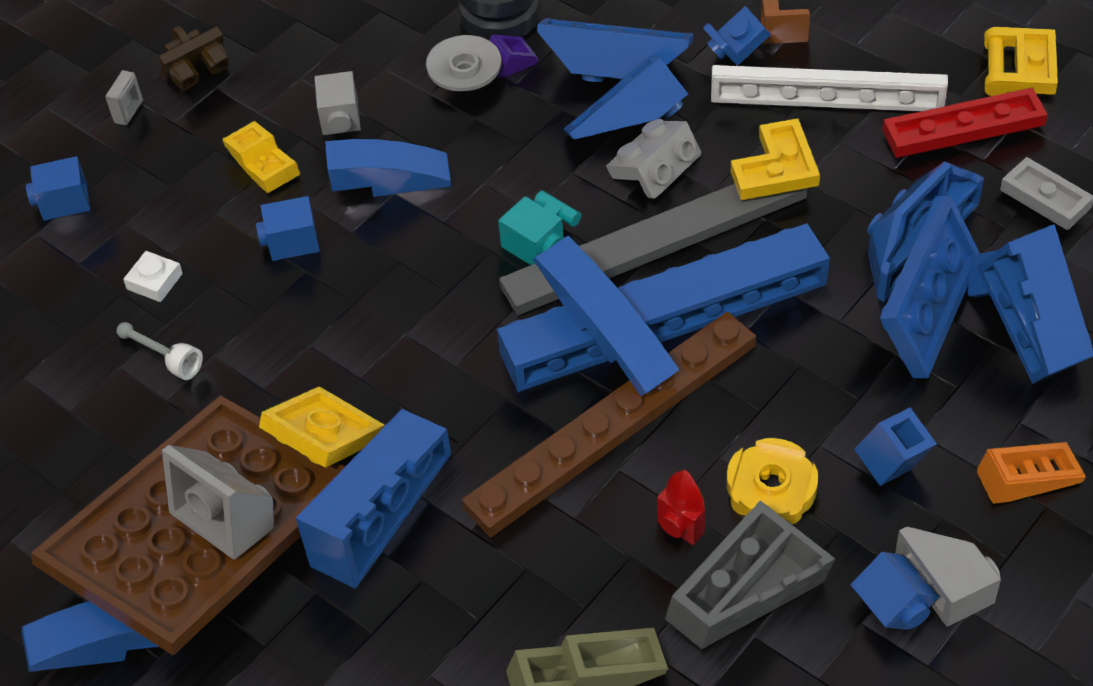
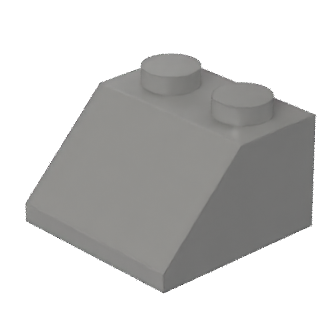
(216, 500)

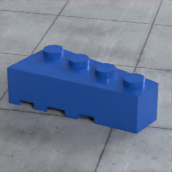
(372, 497)

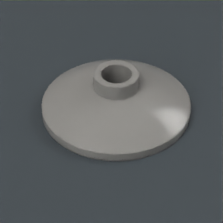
(463, 63)

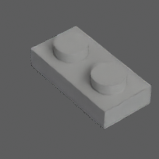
(1047, 193)

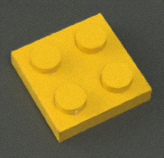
(320, 426)

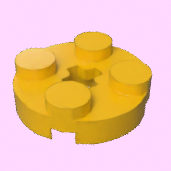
(779, 458)

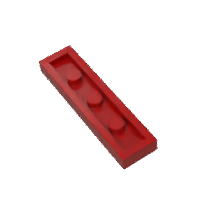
(964, 122)

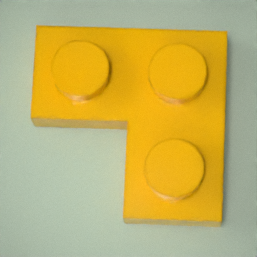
(783, 167)

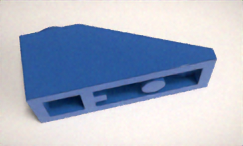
(636, 99)

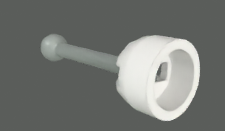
(173, 357)

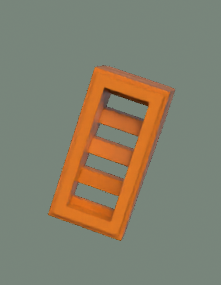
(1005, 484)

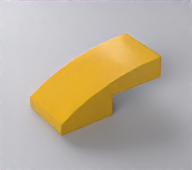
(260, 158)

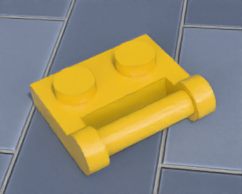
(1033, 60)

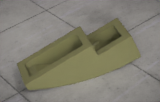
(591, 660)

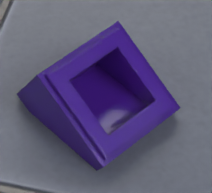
(514, 54)

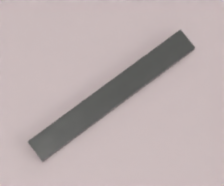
(651, 240)

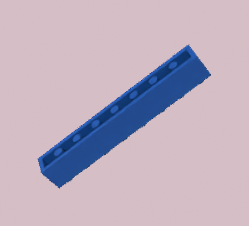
(672, 303)

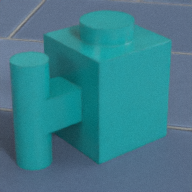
(535, 225)

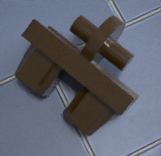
(189, 52)

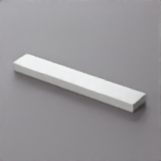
(828, 88)

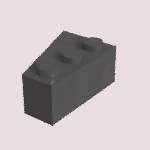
(747, 577)

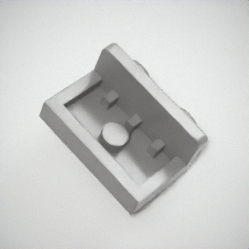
(656, 156)

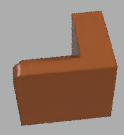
(784, 25)

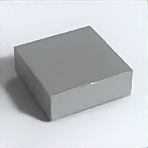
(124, 97)

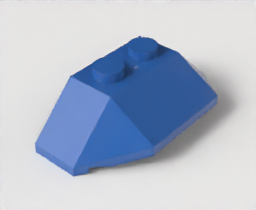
(608, 49)
(899, 226)

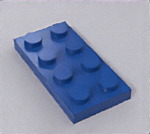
(930, 287)

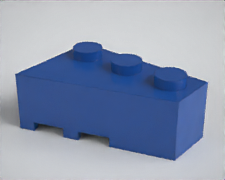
(1038, 303)

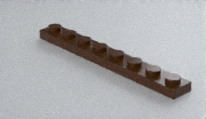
(604, 427)

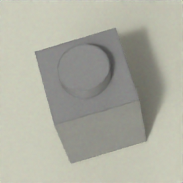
(337, 103)

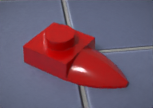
(682, 508)

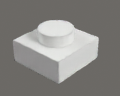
(153, 276)

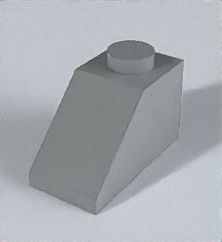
(953, 570)

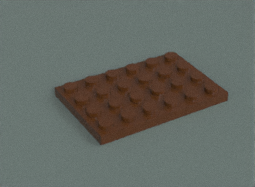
(151, 566)

